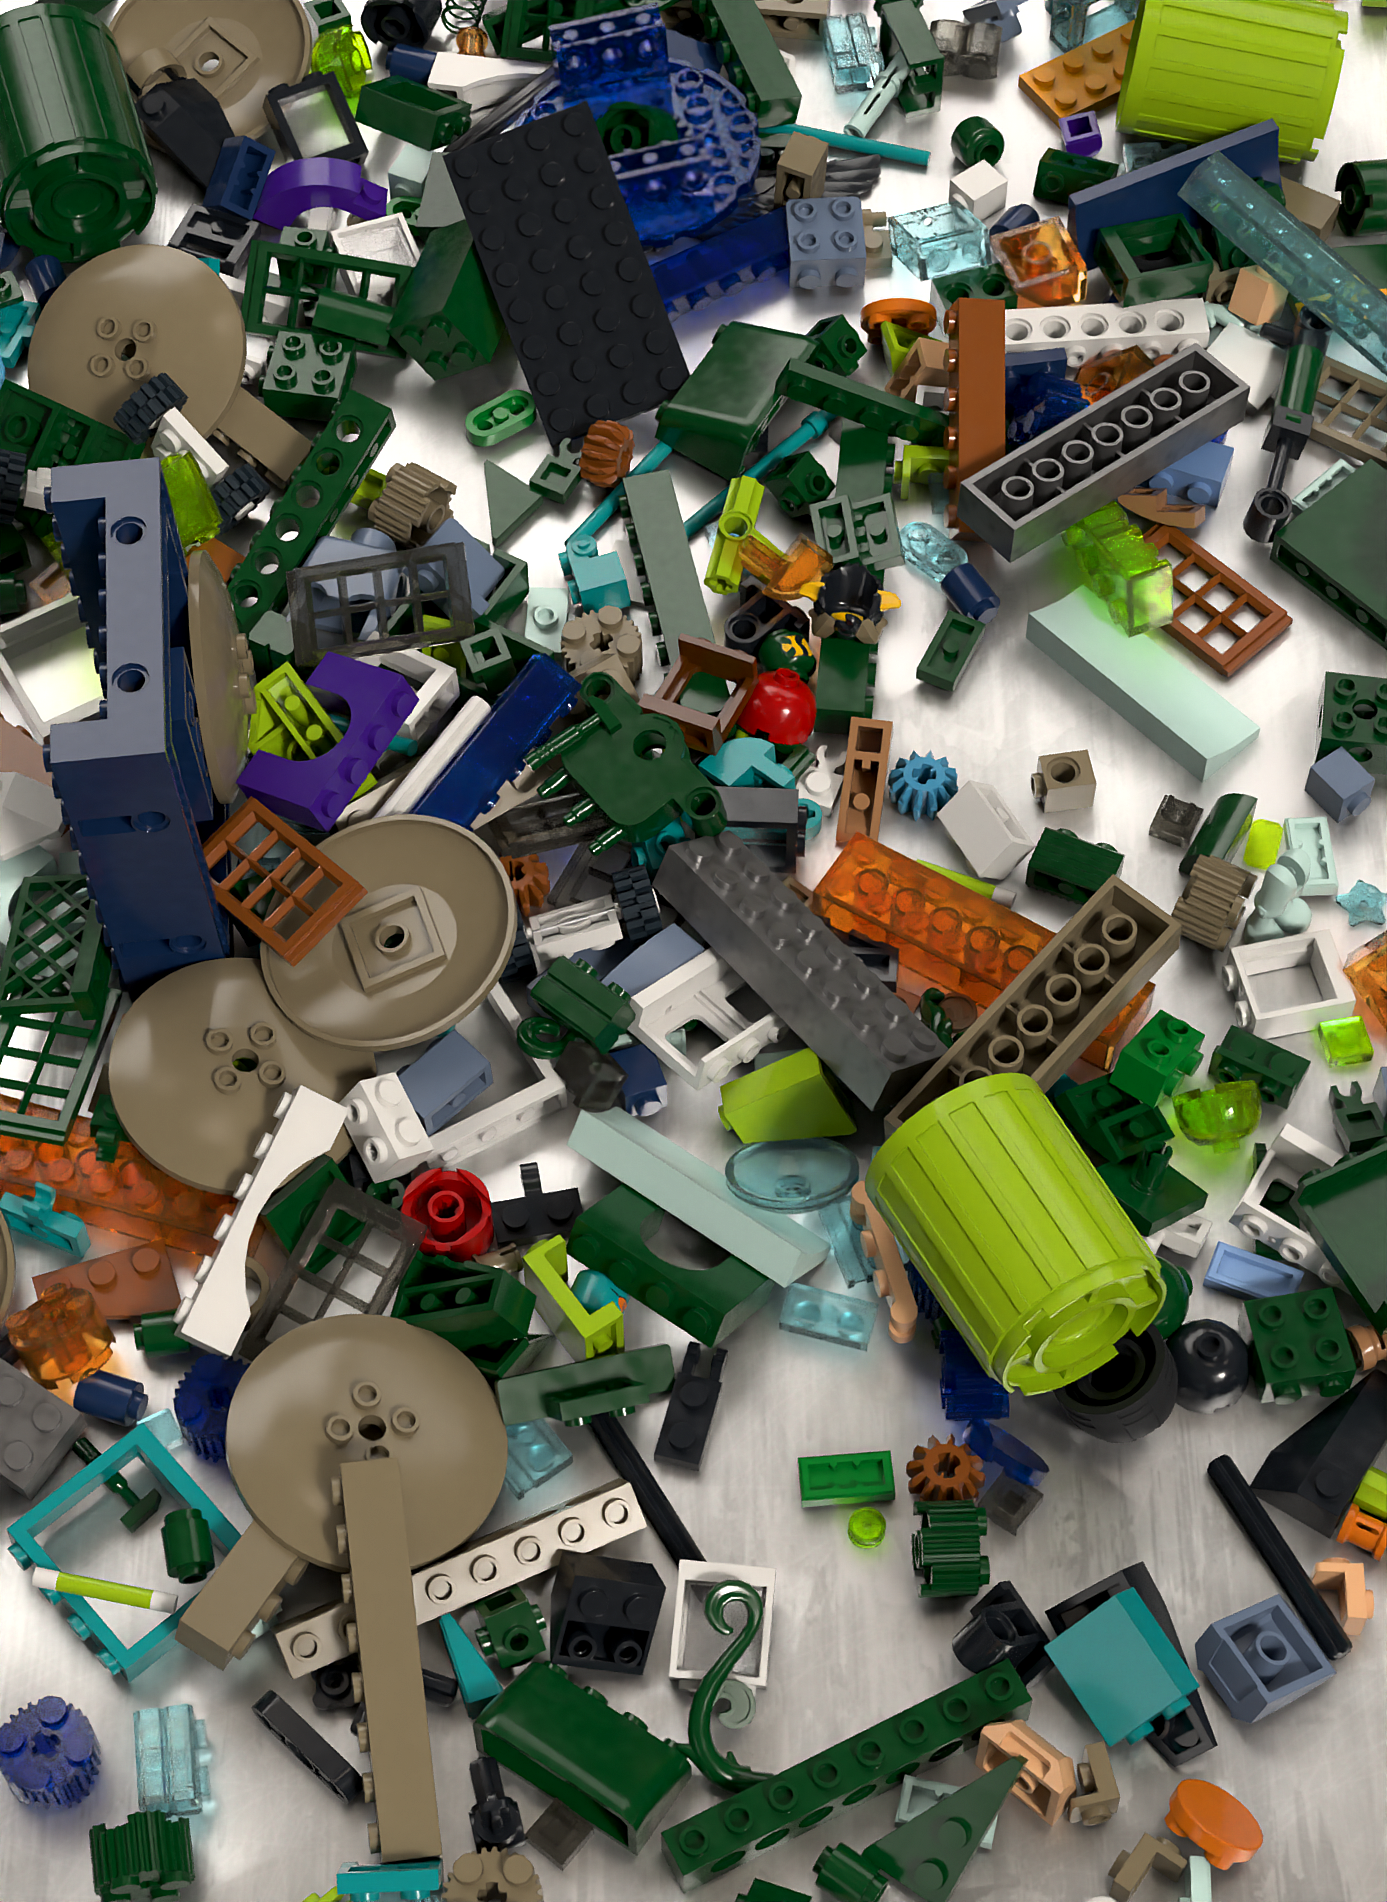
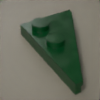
(938, 1845)

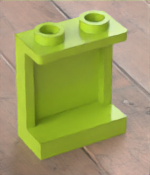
(578, 1332)

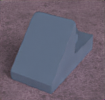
(999, 13)

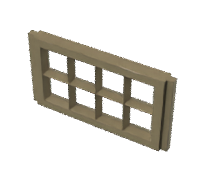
(1357, 381)

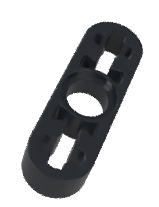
(308, 1746)

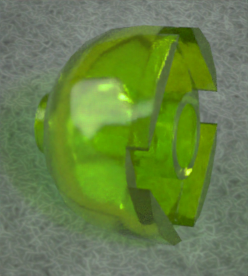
(346, 55)
(1219, 1115)

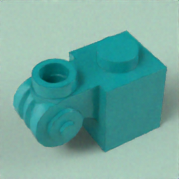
(596, 578)

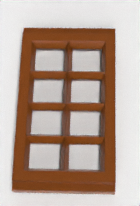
(1249, 642)
(320, 921)

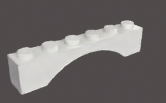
(481, 79)
(220, 1302)

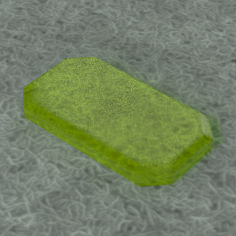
(1263, 844)

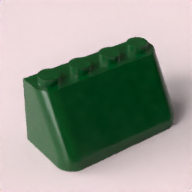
(583, 1753)

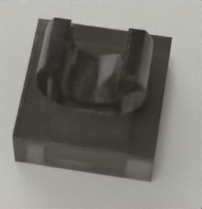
(1176, 821)
(1010, 1503)
(559, 1834)

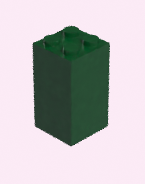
(448, 307)

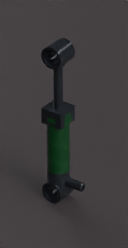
(1290, 419)

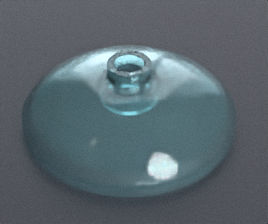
(792, 1174)

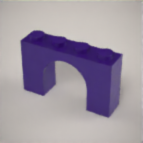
(321, 788)

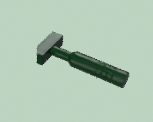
(574, 733)
(141, 1509)

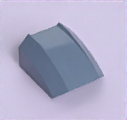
(1261, 1659)

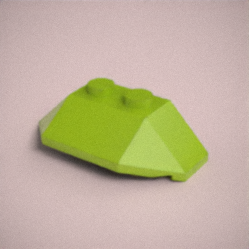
(293, 721)

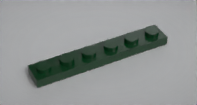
(862, 403)

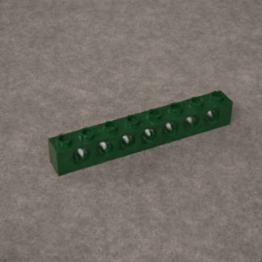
(354, 459)
(842, 1776)

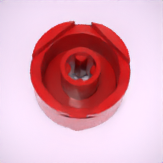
(454, 1209)

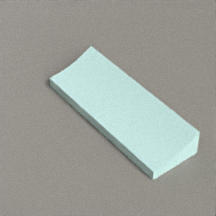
(1142, 683)
(696, 1194)

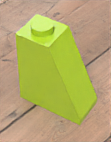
(787, 1101)

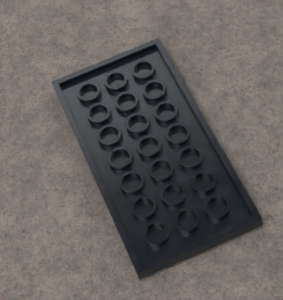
(568, 272)

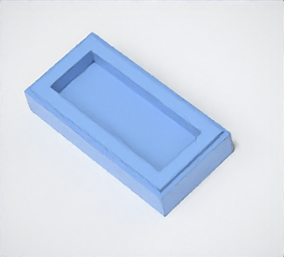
(1249, 1274)

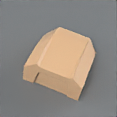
(1046, 1779)

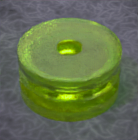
(866, 1518)

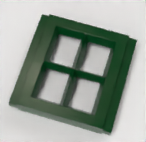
(515, 25)

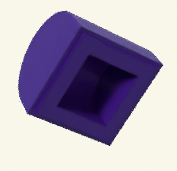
(1081, 134)

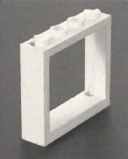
(27, 633)
(503, 1117)

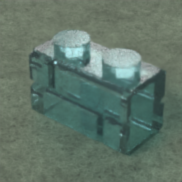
(851, 52)
(169, 1760)

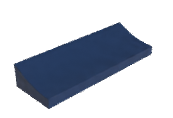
(1154, 188)

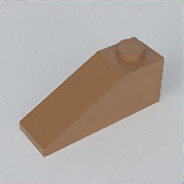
(864, 778)

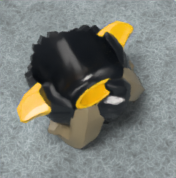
(849, 604)

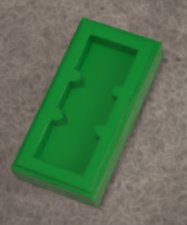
(846, 1478)

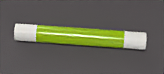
(997, 894)
(105, 1590)

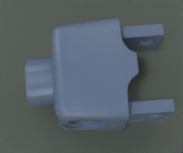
(360, 587)

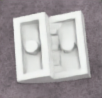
(1252, 360)

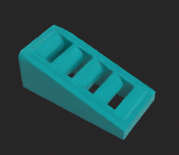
(474, 1677)

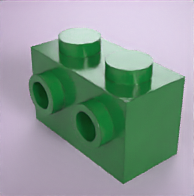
(1158, 1059)

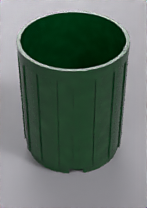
(69, 136)

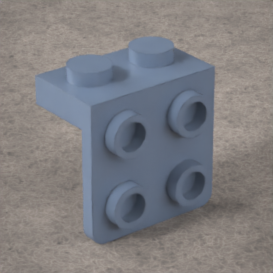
(826, 242)
(483, 569)

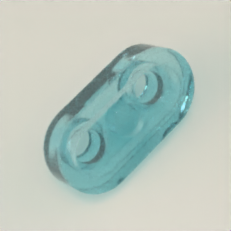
(927, 547)

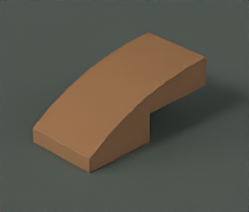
(1153, 505)

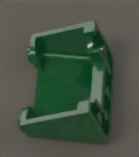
(731, 396)

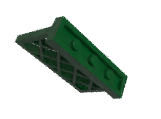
(89, 970)

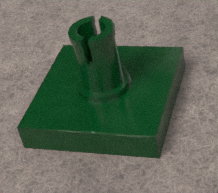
(1151, 1189)
(293, 1207)

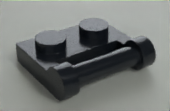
(217, 232)

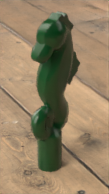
(935, 1017)

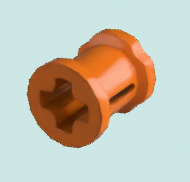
(1364, 1532)

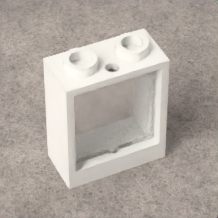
(377, 239)
(698, 1645)

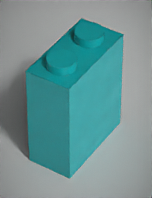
(1123, 1668)

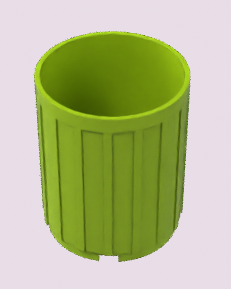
(1231, 64)
(1015, 1233)

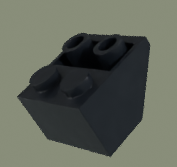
(604, 1612)

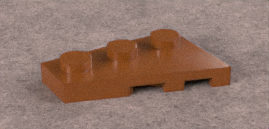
(122, 1282)

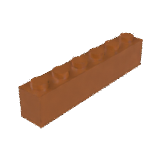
(973, 398)

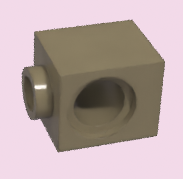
(1069, 767)

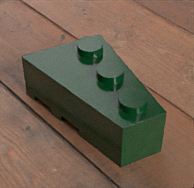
(463, 1301)

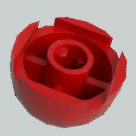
(780, 707)

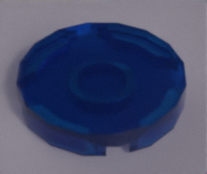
(1006, 1450)

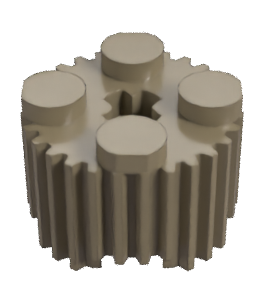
(412, 505)
(602, 634)
(1213, 901)
(492, 1877)

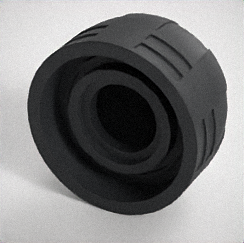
(1127, 1393)

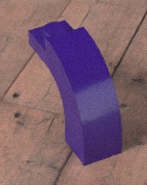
(316, 184)

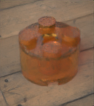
(61, 1336)

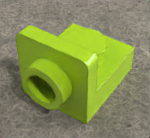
(918, 464)

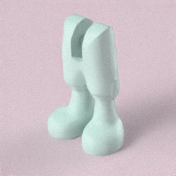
(1278, 902)

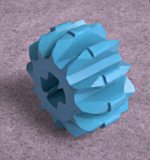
(922, 785)

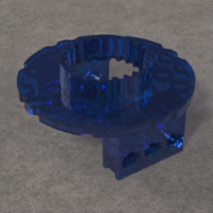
(674, 185)

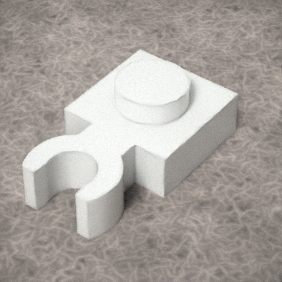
(824, 782)

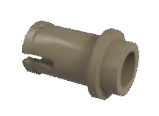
(502, 1258)

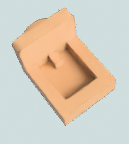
(1354, 1601)

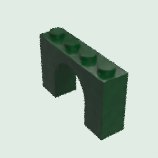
(700, 1302)

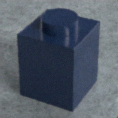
(646, 1086)

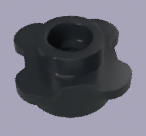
(332, 1698)

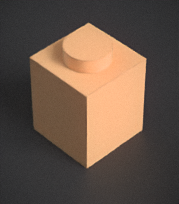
(1257, 296)

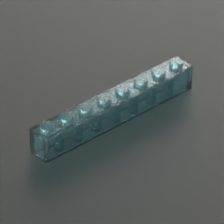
(1291, 254)

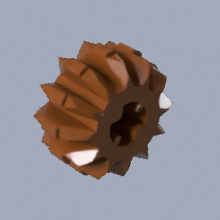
(606, 453)
(528, 880)
(947, 1458)

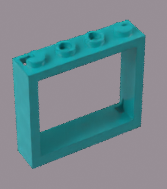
(83, 1618)

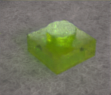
(1345, 1041)

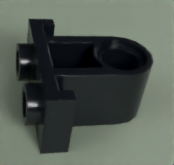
(760, 617)
(1001, 1631)

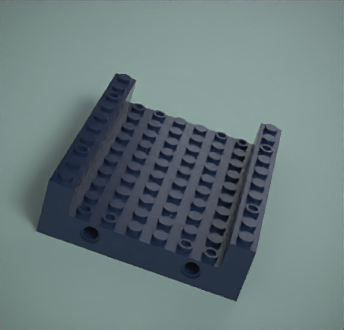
(140, 774)

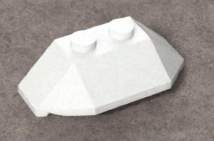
(26, 814)

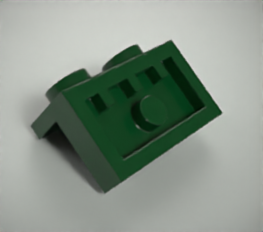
(1067, 173)
(1253, 1058)

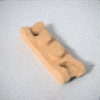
(890, 1276)

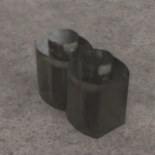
(968, 48)

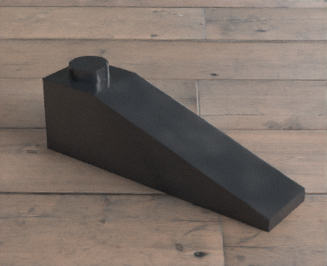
(186, 125)
(1325, 1460)
(1188, 1731)

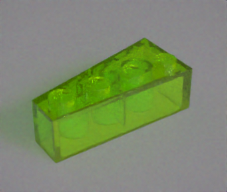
(1123, 569)

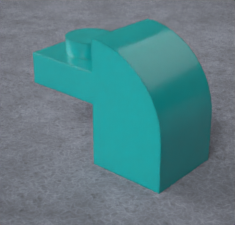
(747, 764)

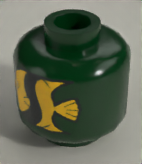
(788, 651)

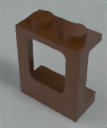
(700, 729)

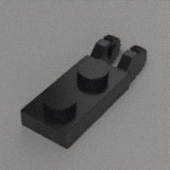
(691, 1411)

